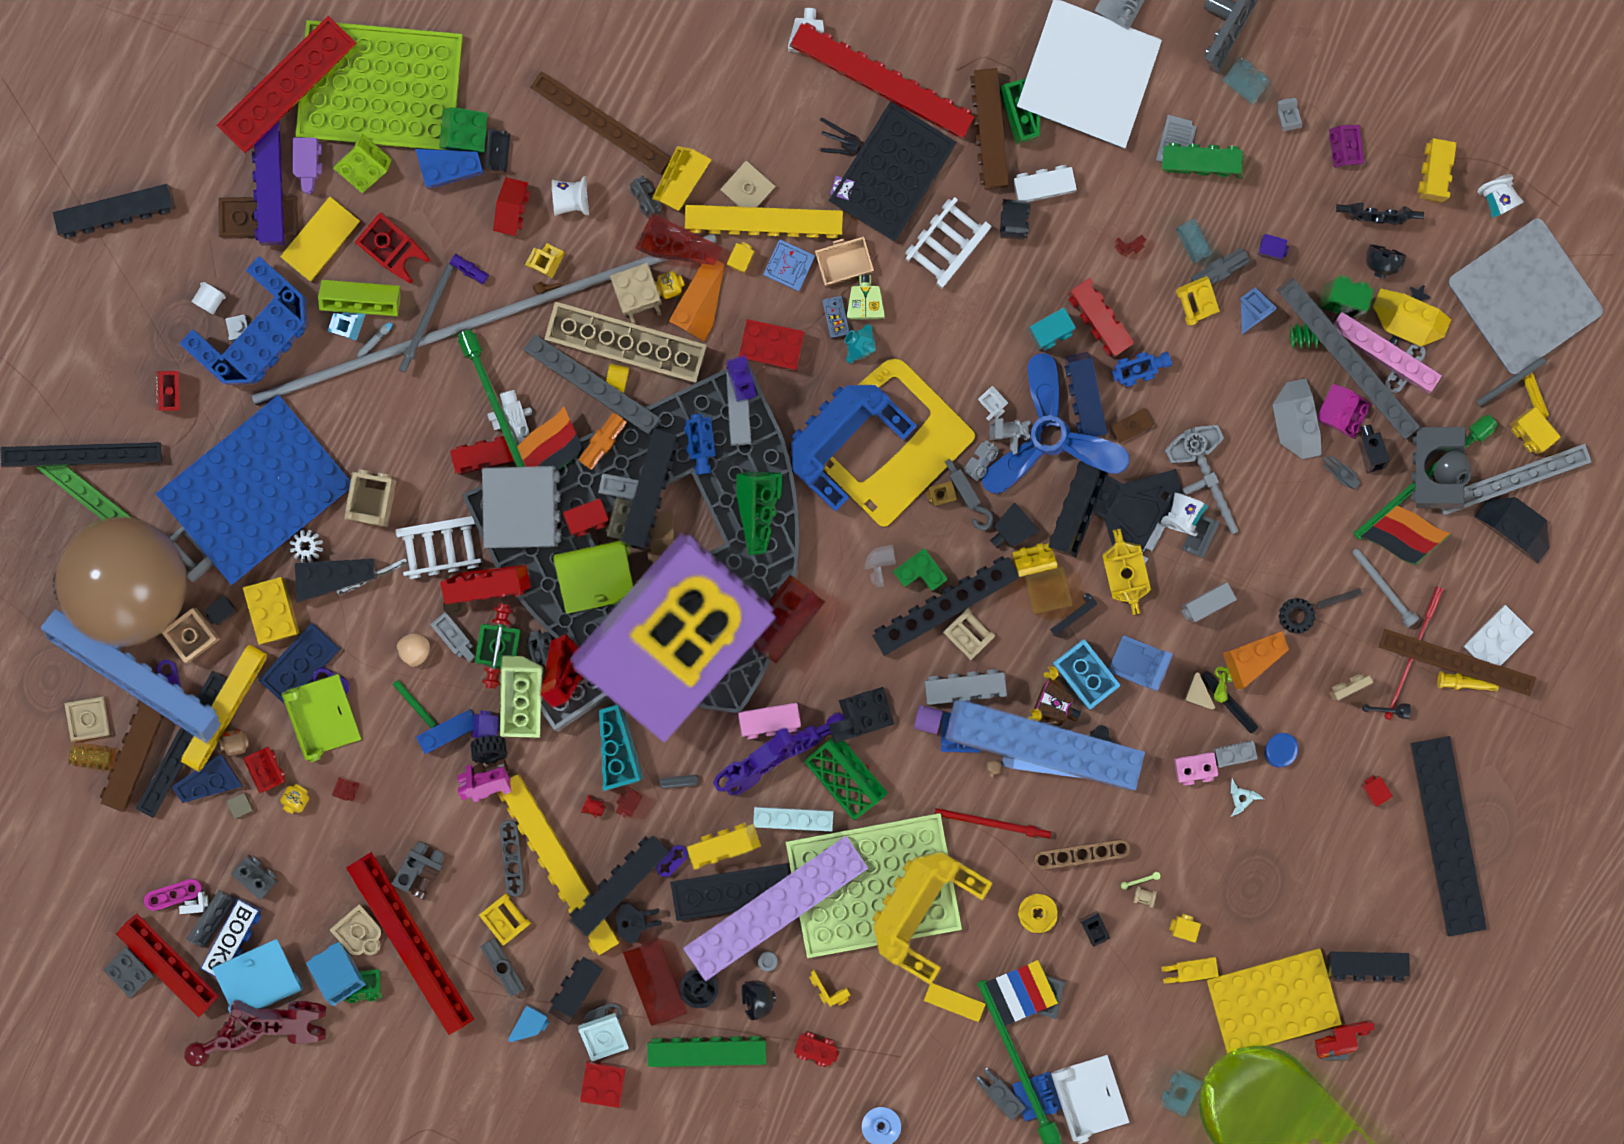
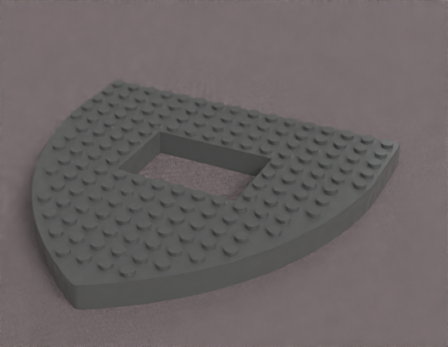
(625, 459)

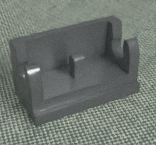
(1198, 545)

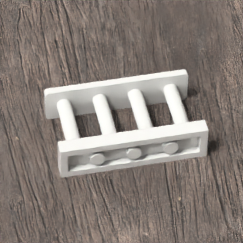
(966, 245)
(427, 532)

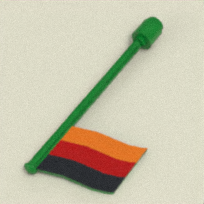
(548, 445)
(1405, 532)

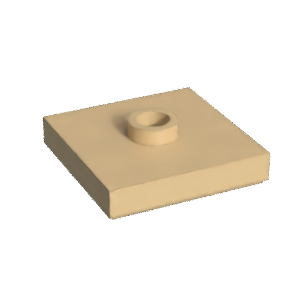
(747, 187)

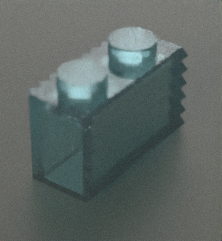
(1194, 240)

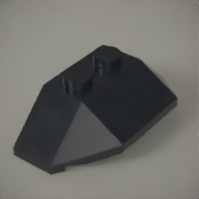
(1516, 525)

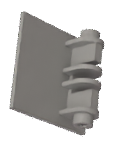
(1119, 11)

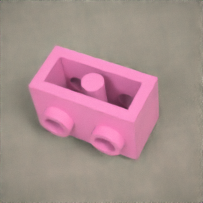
(1196, 764)

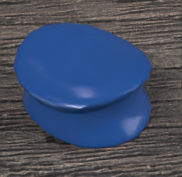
(1281, 750)

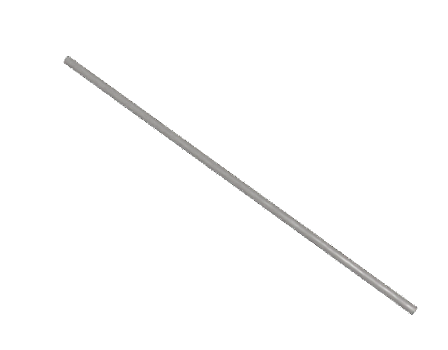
(454, 329)

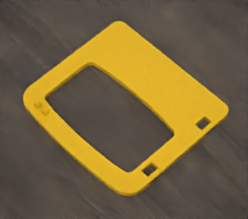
(918, 462)

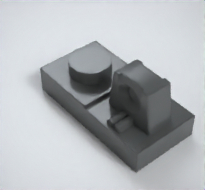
(1058, 988)

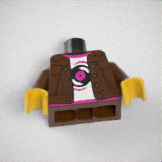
(1054, 702)

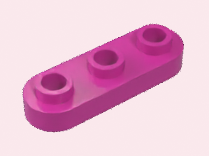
(165, 898)

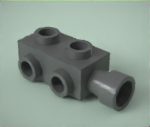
(541, 644)

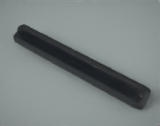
(1231, 704)

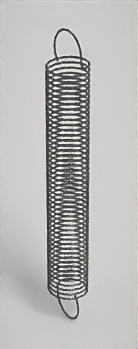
(1344, 596)

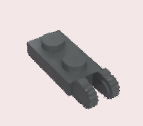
(1001, 1095)

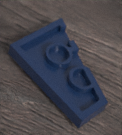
(212, 779)

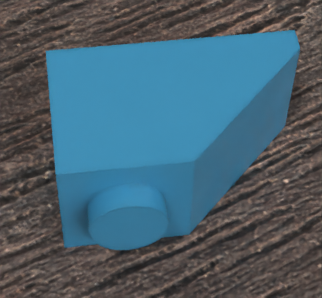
(529, 1024)

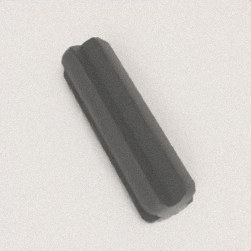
(679, 781)

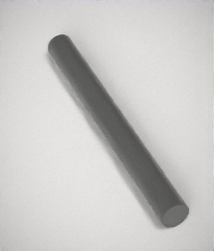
(1511, 381)

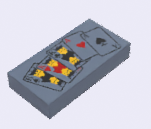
(835, 317)

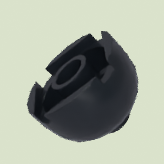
(1384, 261)
(758, 999)

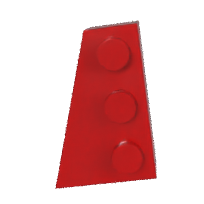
(560, 674)

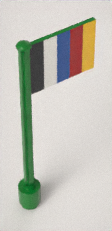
(1014, 998)

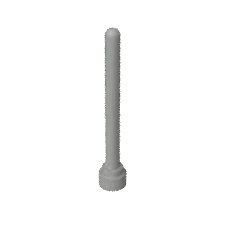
(1408, 617)

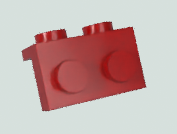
(264, 769)

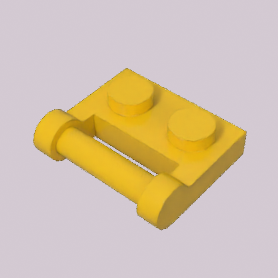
(1203, 298)
(499, 923)

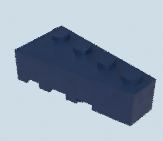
(1086, 394)

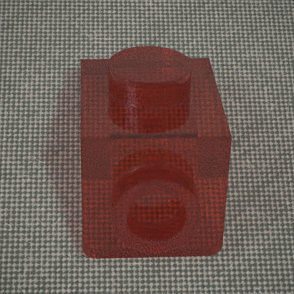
(1136, 246)

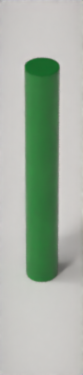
(414, 704)

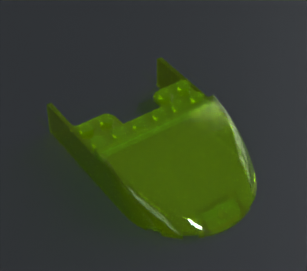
(1269, 1099)

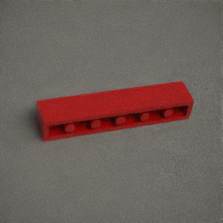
(167, 965)

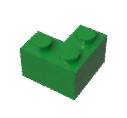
(923, 566)

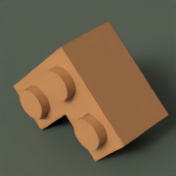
(662, 535)

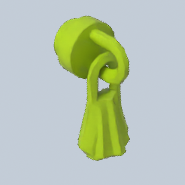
(1221, 691)

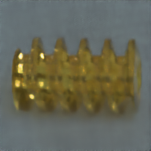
(90, 756)

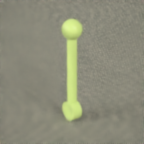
(1156, 875)

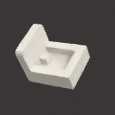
(993, 402)

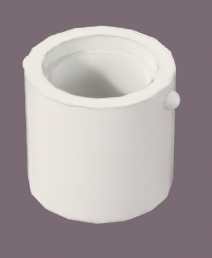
(208, 298)

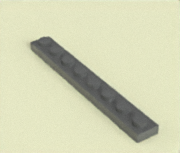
(592, 385)

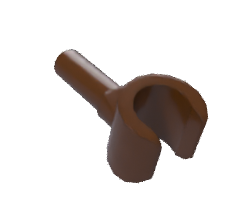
(539, 287)

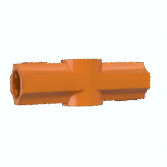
(602, 441)

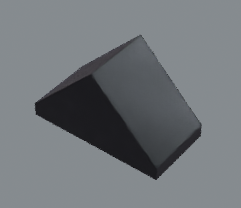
(1094, 928)

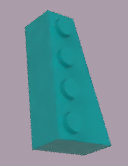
(618, 751)

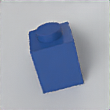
(446, 731)

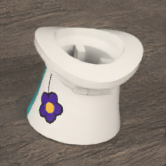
(1500, 195)
(570, 196)
(1184, 514)

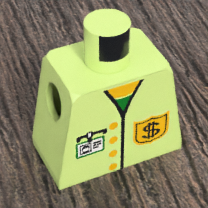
(865, 300)

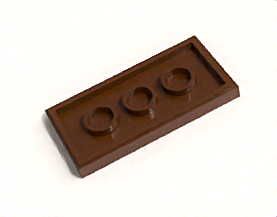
(238, 219)

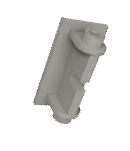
(987, 454)

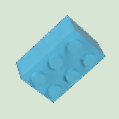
(1086, 674)

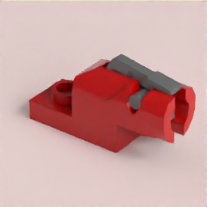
(1343, 1040)

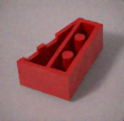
(481, 455)

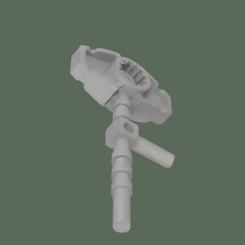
(1194, 445)

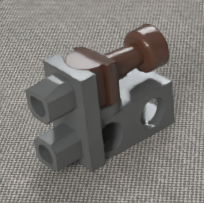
(421, 865)

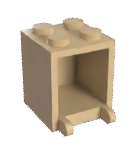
(636, 291)
(370, 504)

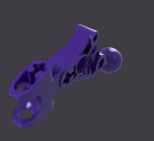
(768, 756)

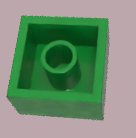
(463, 130)

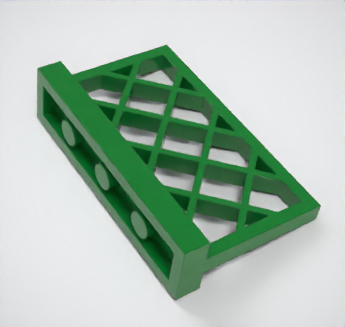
(854, 770)

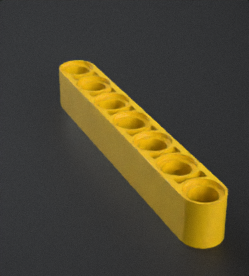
(227, 704)

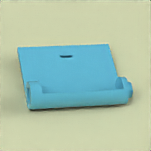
(258, 976)

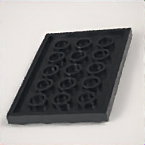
(893, 171)

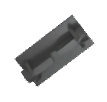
(640, 189)

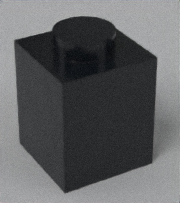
(220, 610)

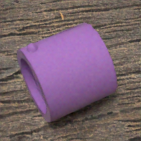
(928, 719)

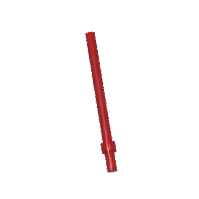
(1029, 830)

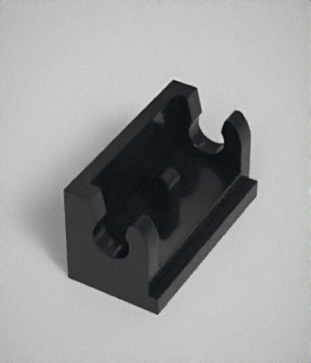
(497, 151)

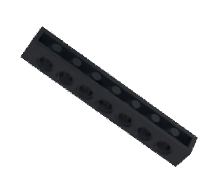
(1008, 575)

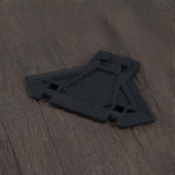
(1138, 507)

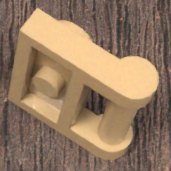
(964, 638)

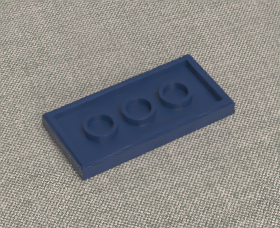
(299, 661)

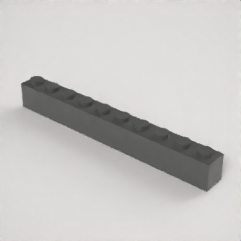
(1347, 358)

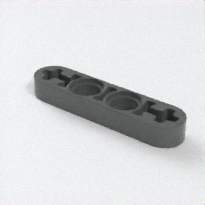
(508, 858)

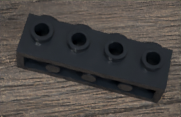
(1368, 966)

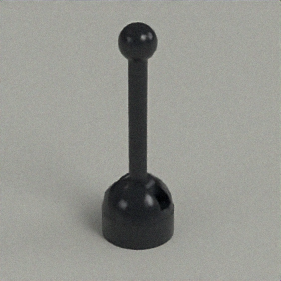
(1401, 710)

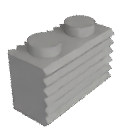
(1235, 753)

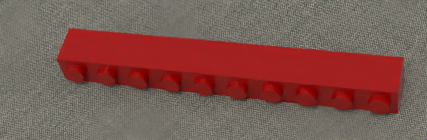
(881, 80)
(410, 943)

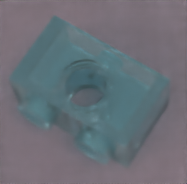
(1181, 1105)

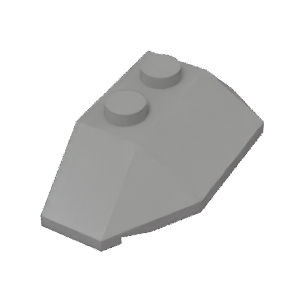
(1297, 419)

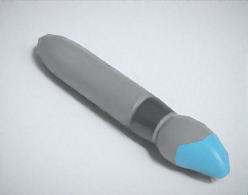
(374, 340)

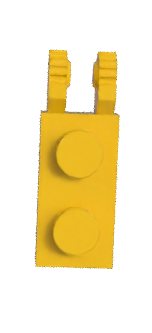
(1192, 970)

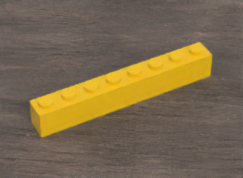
(763, 220)

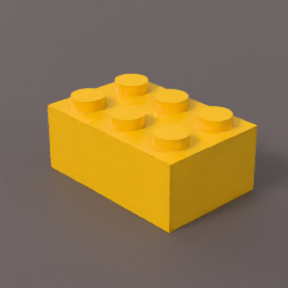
(271, 610)

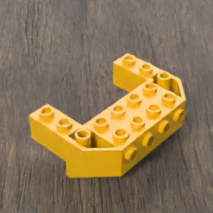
(910, 902)

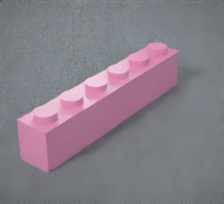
(1387, 354)

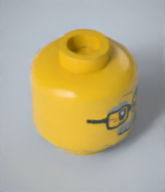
(669, 284)
(294, 799)

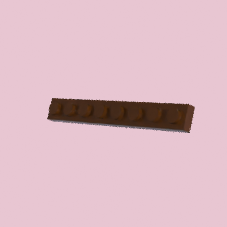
(600, 123)
(1457, 662)

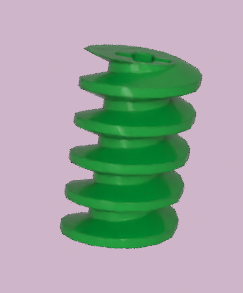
(1302, 335)

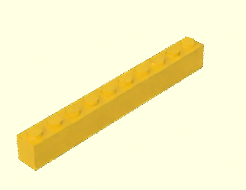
(554, 858)

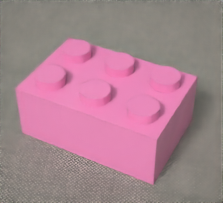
(769, 720)

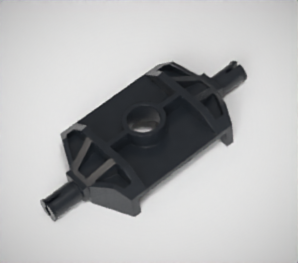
(1372, 215)

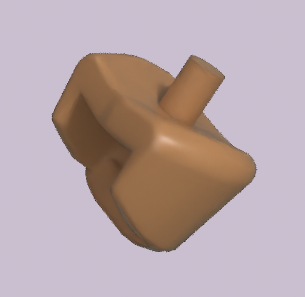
(993, 767)

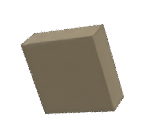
(239, 805)

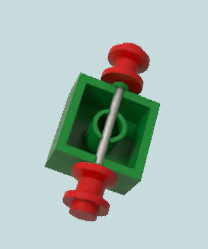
(495, 643)

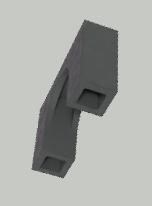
(1428, 443)

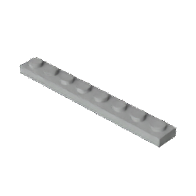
(1523, 476)

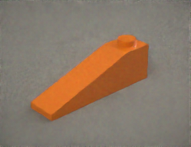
(699, 303)

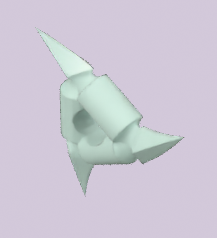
(1240, 806)

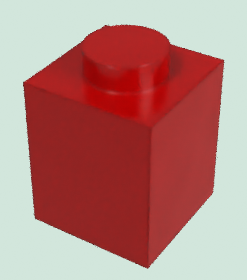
(1376, 790)

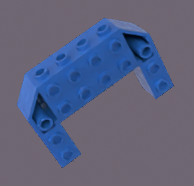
(263, 339)
(833, 427)

